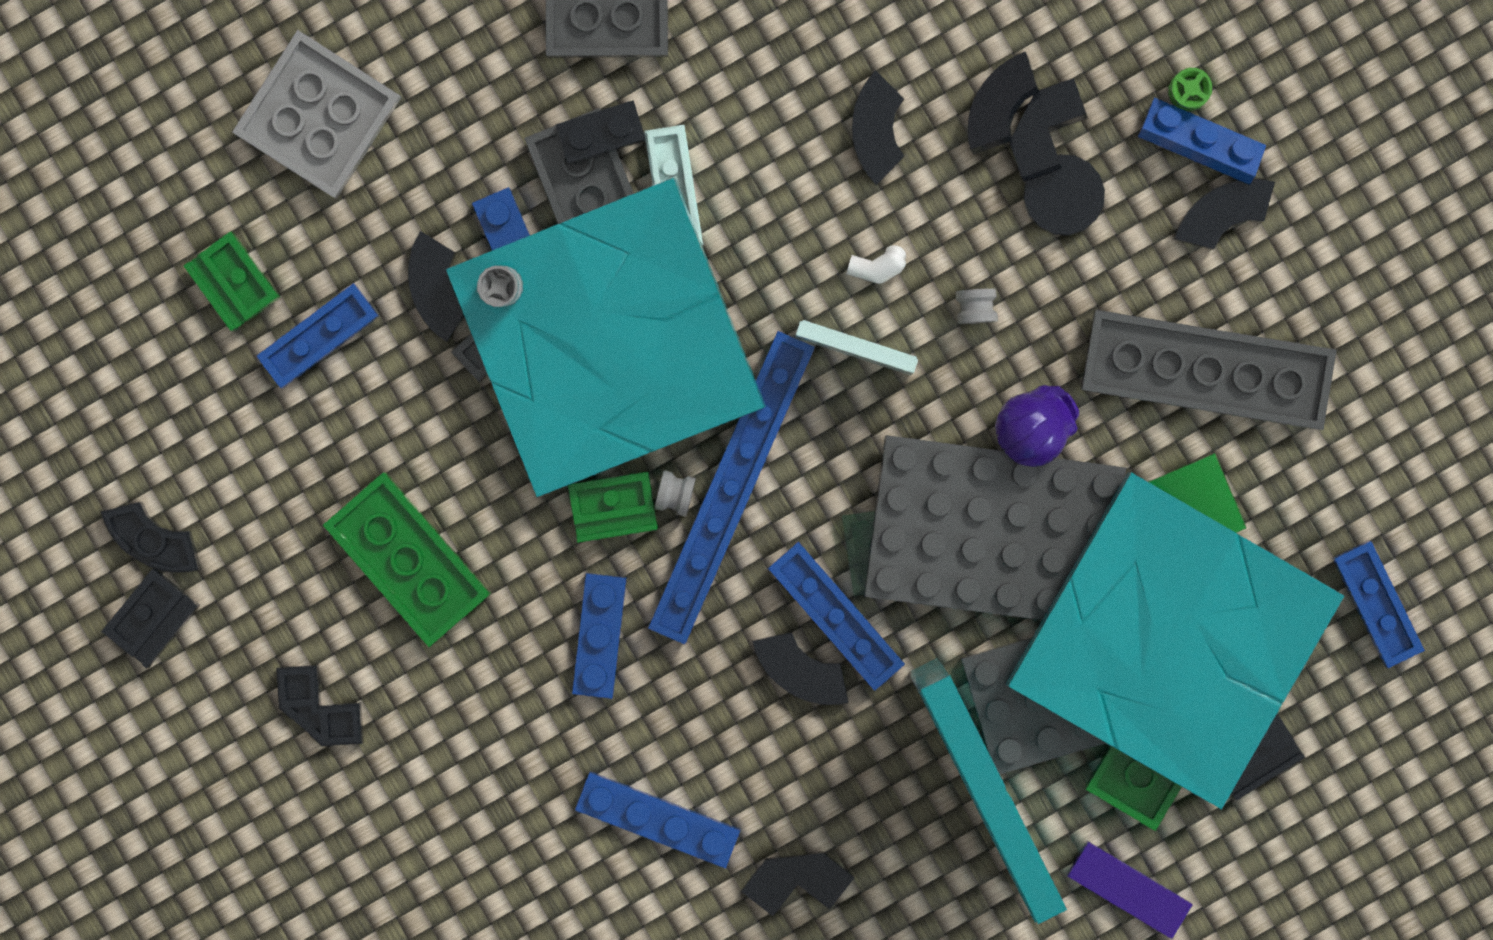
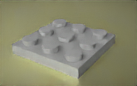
(317, 114)

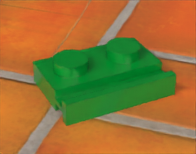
(232, 281)
(613, 507)

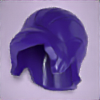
(1036, 425)

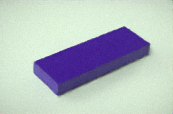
(1129, 889)

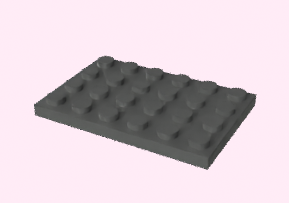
(979, 527)

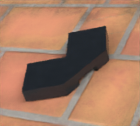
(1046, 112)
(301, 701)
(811, 871)

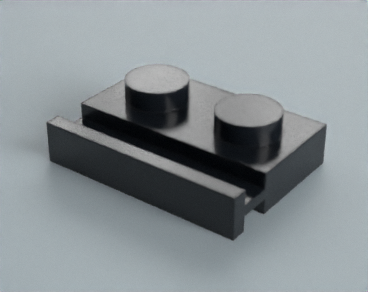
(150, 618)
(1273, 755)

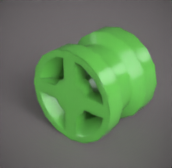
(1194, 83)

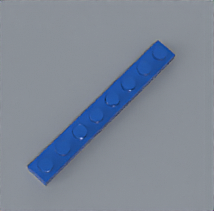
(730, 490)

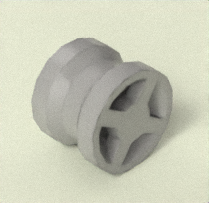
(976, 306)
(675, 493)

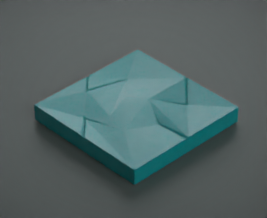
(611, 338)
(1175, 640)
(988, 791)

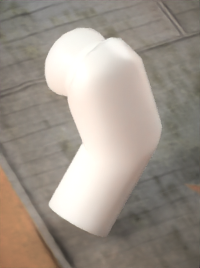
(881, 268)

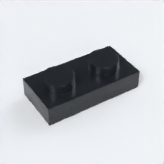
(600, 132)

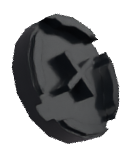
(1065, 198)

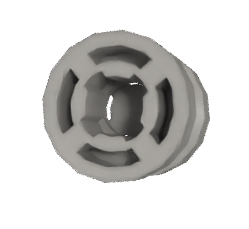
(493, 288)

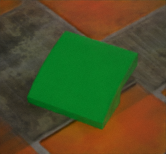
(1204, 489)

